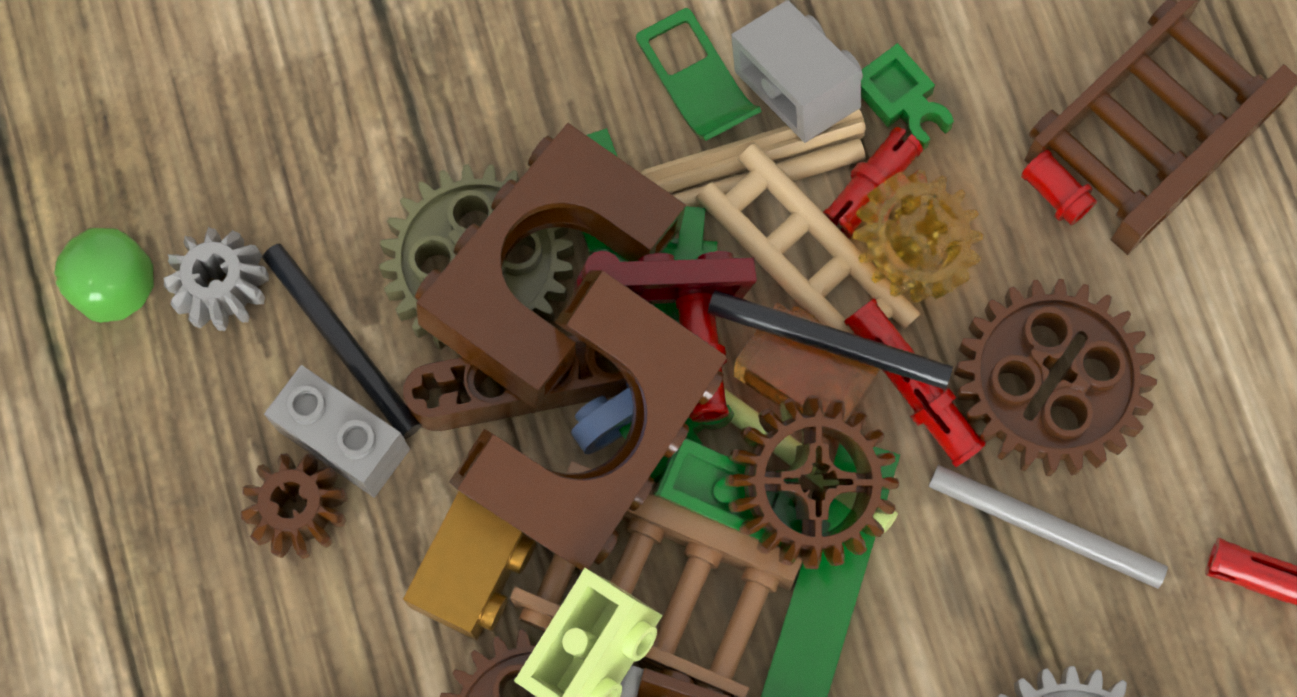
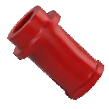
(1059, 188)

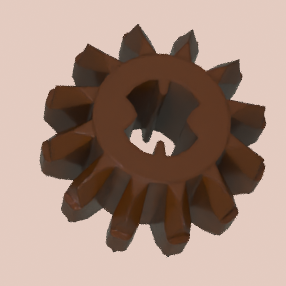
(275, 524)

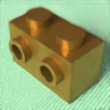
(469, 568)

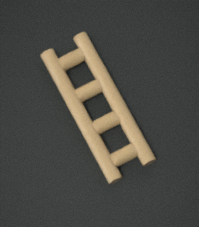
(804, 218)

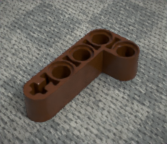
(583, 385)

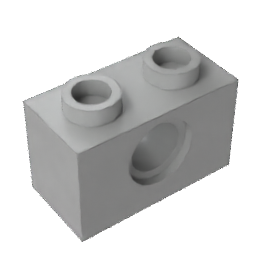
(337, 431)

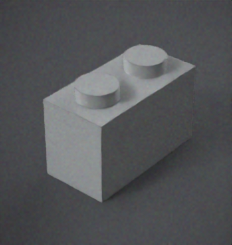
(797, 70)

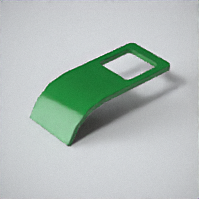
(705, 89)

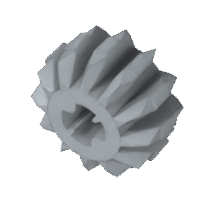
(213, 260)

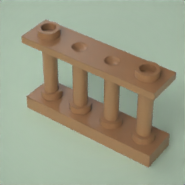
(706, 546)

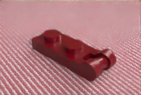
(664, 280)

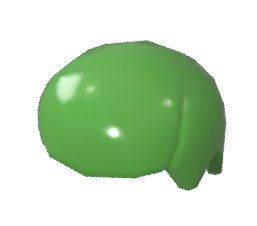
(104, 274)

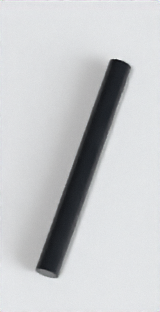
(830, 339)
(341, 340)

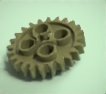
(434, 230)

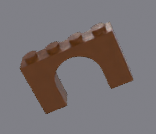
(567, 186)
(667, 378)

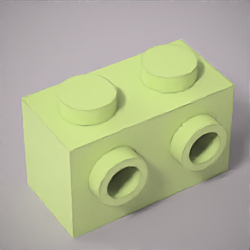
(590, 642)

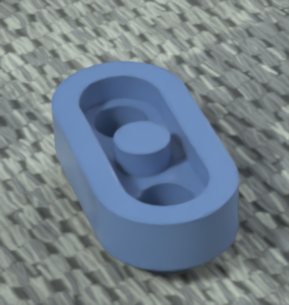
(601, 421)

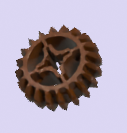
(813, 452)

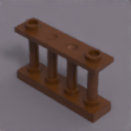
(1177, 171)

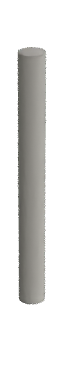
(1048, 526)

